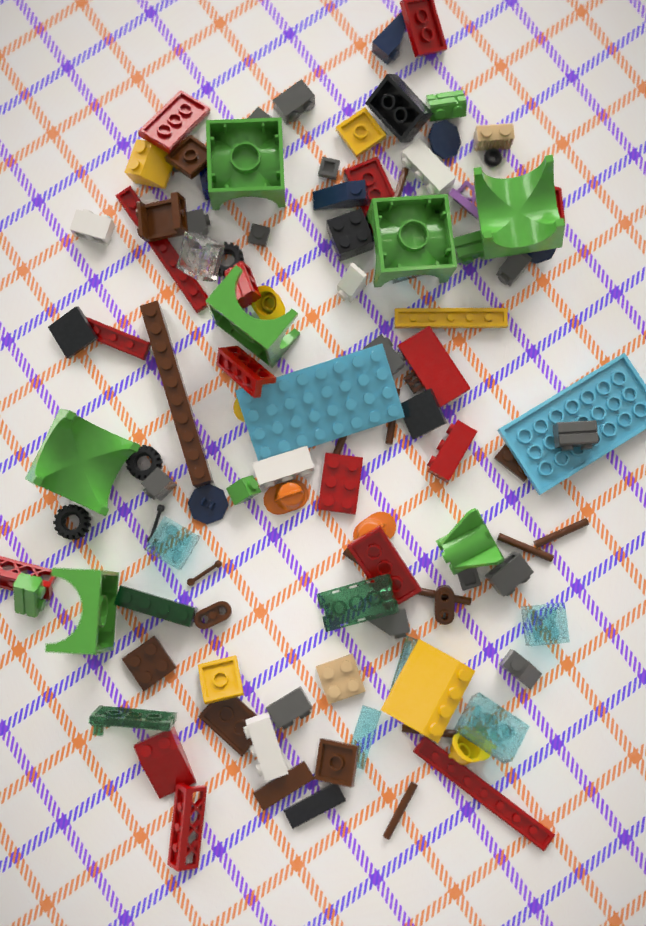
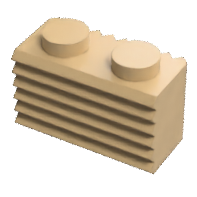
(493, 136)

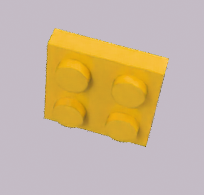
(360, 132)
(220, 679)

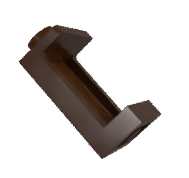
(162, 218)

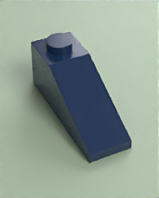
(389, 41)
(341, 196)

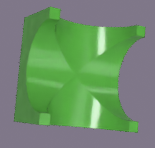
(245, 160)
(518, 212)
(412, 237)
(259, 336)
(80, 461)
(98, 618)

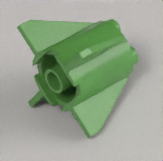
(469, 544)

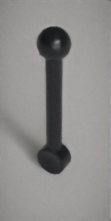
(160, 509)

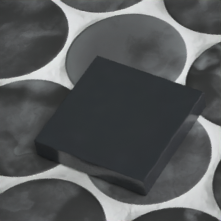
(72, 332)
(422, 414)

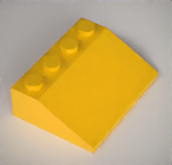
(428, 690)

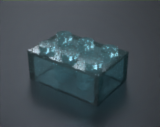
(491, 728)

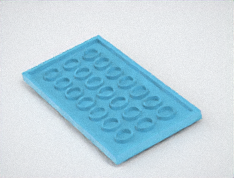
(609, 395)
(322, 403)

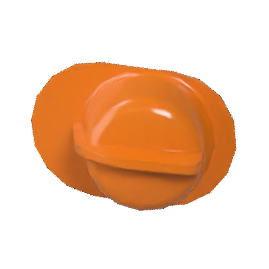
(286, 497)
(379, 518)

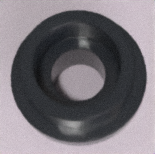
(492, 153)

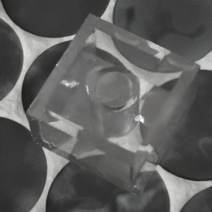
(200, 256)

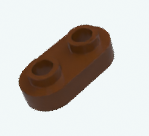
(444, 605)
(213, 615)

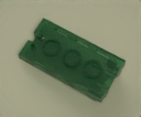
(358, 602)
(130, 718)

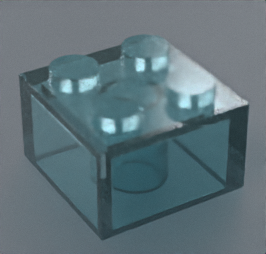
(172, 543)
(545, 624)

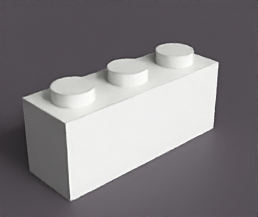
(427, 168)
(283, 467)
(265, 747)

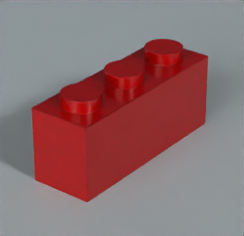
(451, 450)

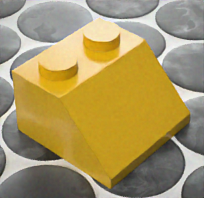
(148, 165)

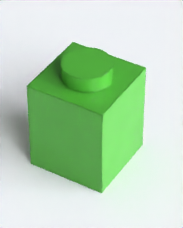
(243, 490)

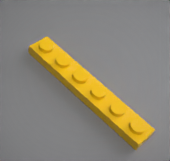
(451, 317)

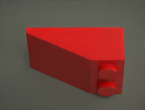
(164, 762)

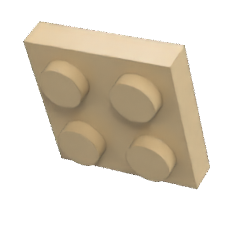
(340, 678)

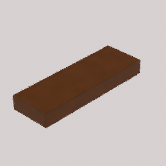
(283, 785)

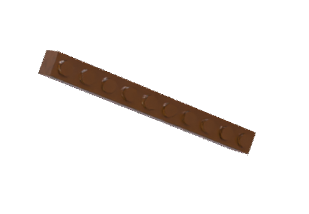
(176, 394)

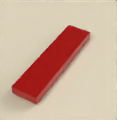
(120, 340)

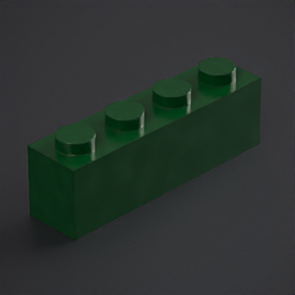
(155, 606)

